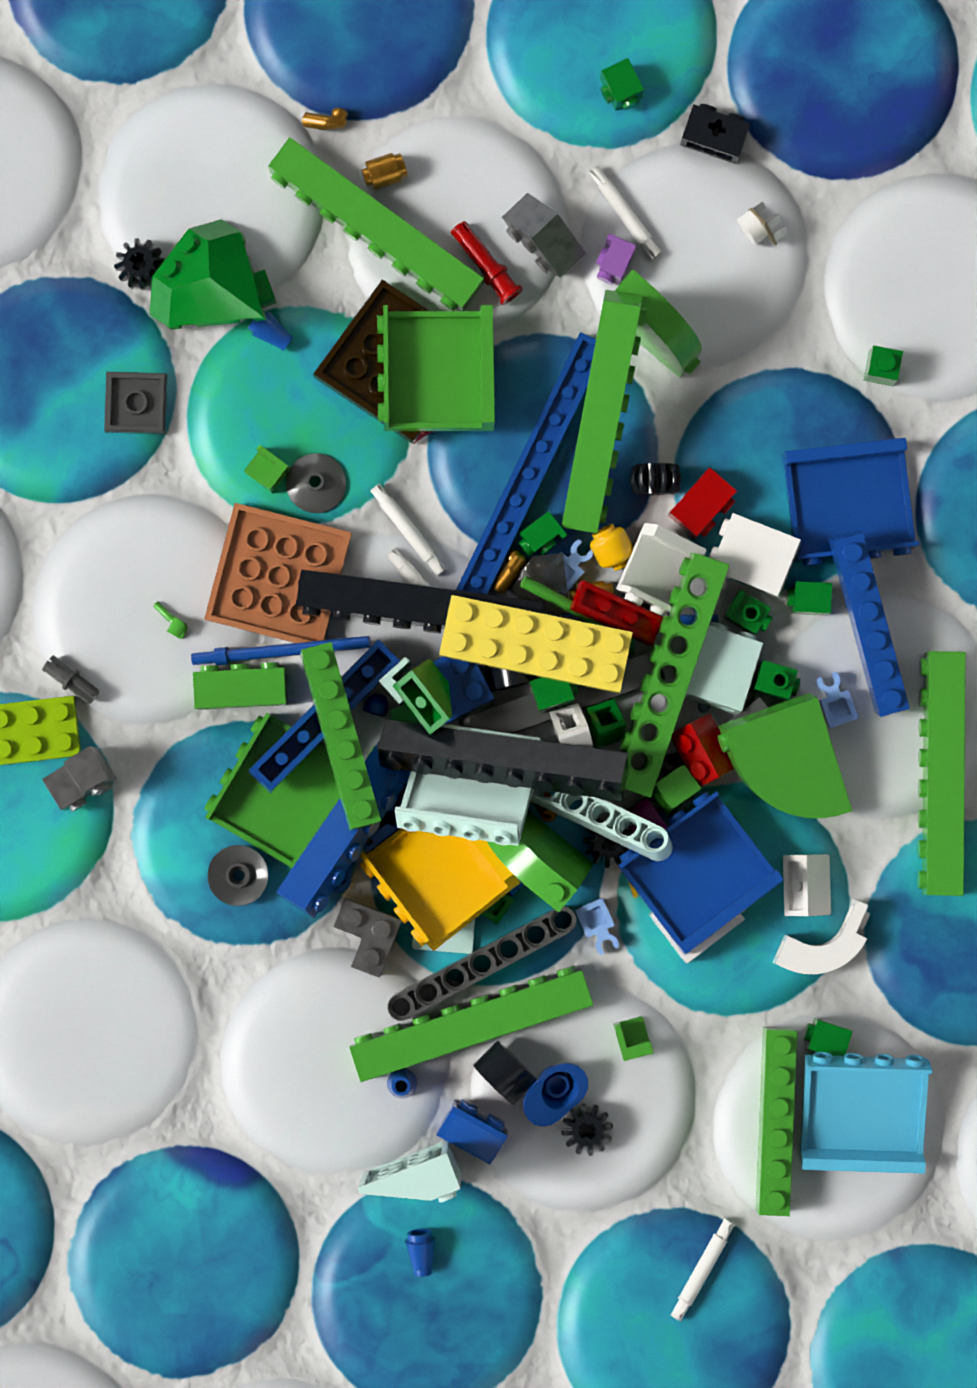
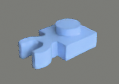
(573, 571)
(837, 705)
(595, 921)

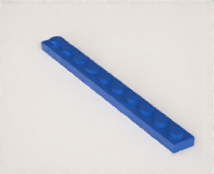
(530, 469)

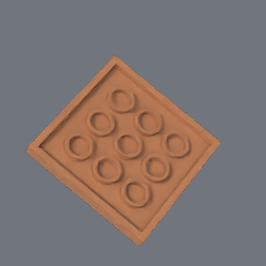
(262, 571)

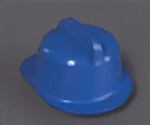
(555, 1093)

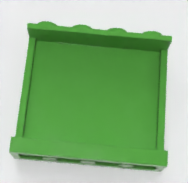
(437, 370)
(287, 817)

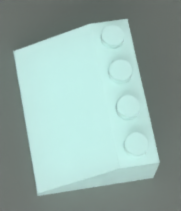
(420, 1175)

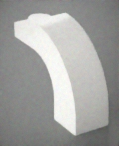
(829, 955)

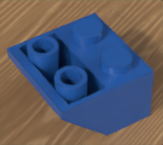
(473, 1131)

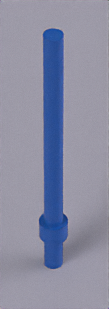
(224, 656)

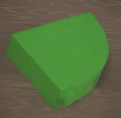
(664, 329)
(788, 758)
(545, 862)

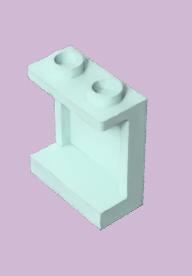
(724, 669)

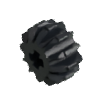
(138, 252)
(655, 479)
(598, 839)
(585, 1139)

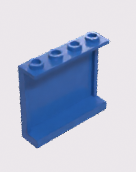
(847, 491)
(706, 878)

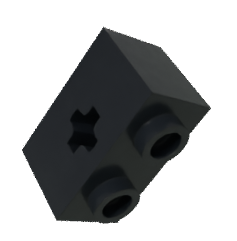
(699, 135)

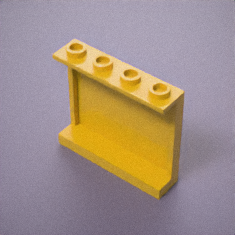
(437, 881)

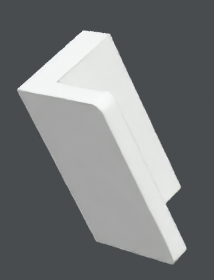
(806, 885)

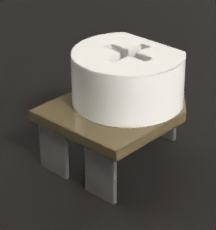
(757, 228)

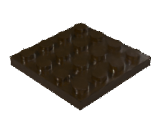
(353, 361)

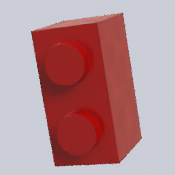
(702, 503)
(701, 750)

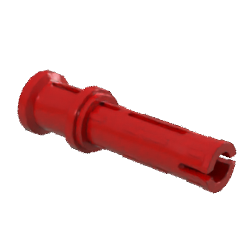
(494, 273)

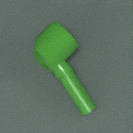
(177, 627)

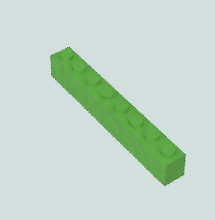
(375, 225)
(602, 410)
(942, 773)
(471, 1024)

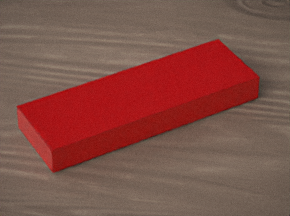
(616, 612)

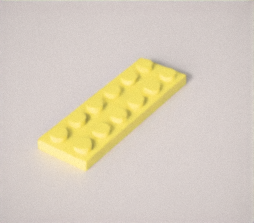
(535, 644)

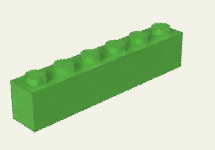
(340, 736)
(776, 1121)

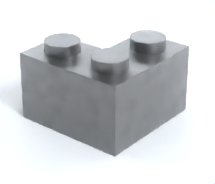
(544, 234)
(80, 777)
(377, 934)

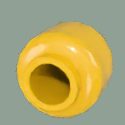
(611, 547)

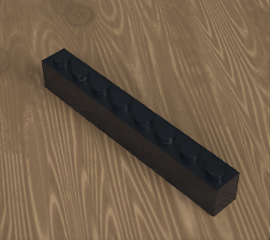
(386, 600)
(504, 760)

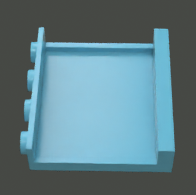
(864, 1113)

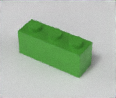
(240, 686)

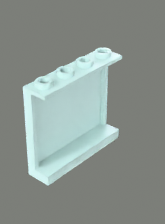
(464, 805)

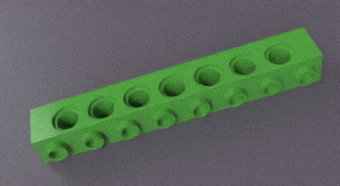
(713, 576)

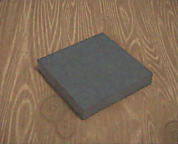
(135, 403)

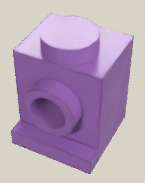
(614, 260)

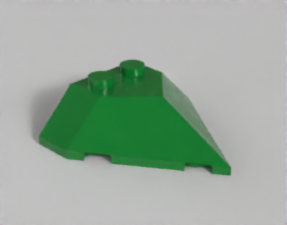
(206, 280)

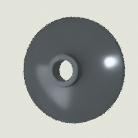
(319, 498)
(222, 879)

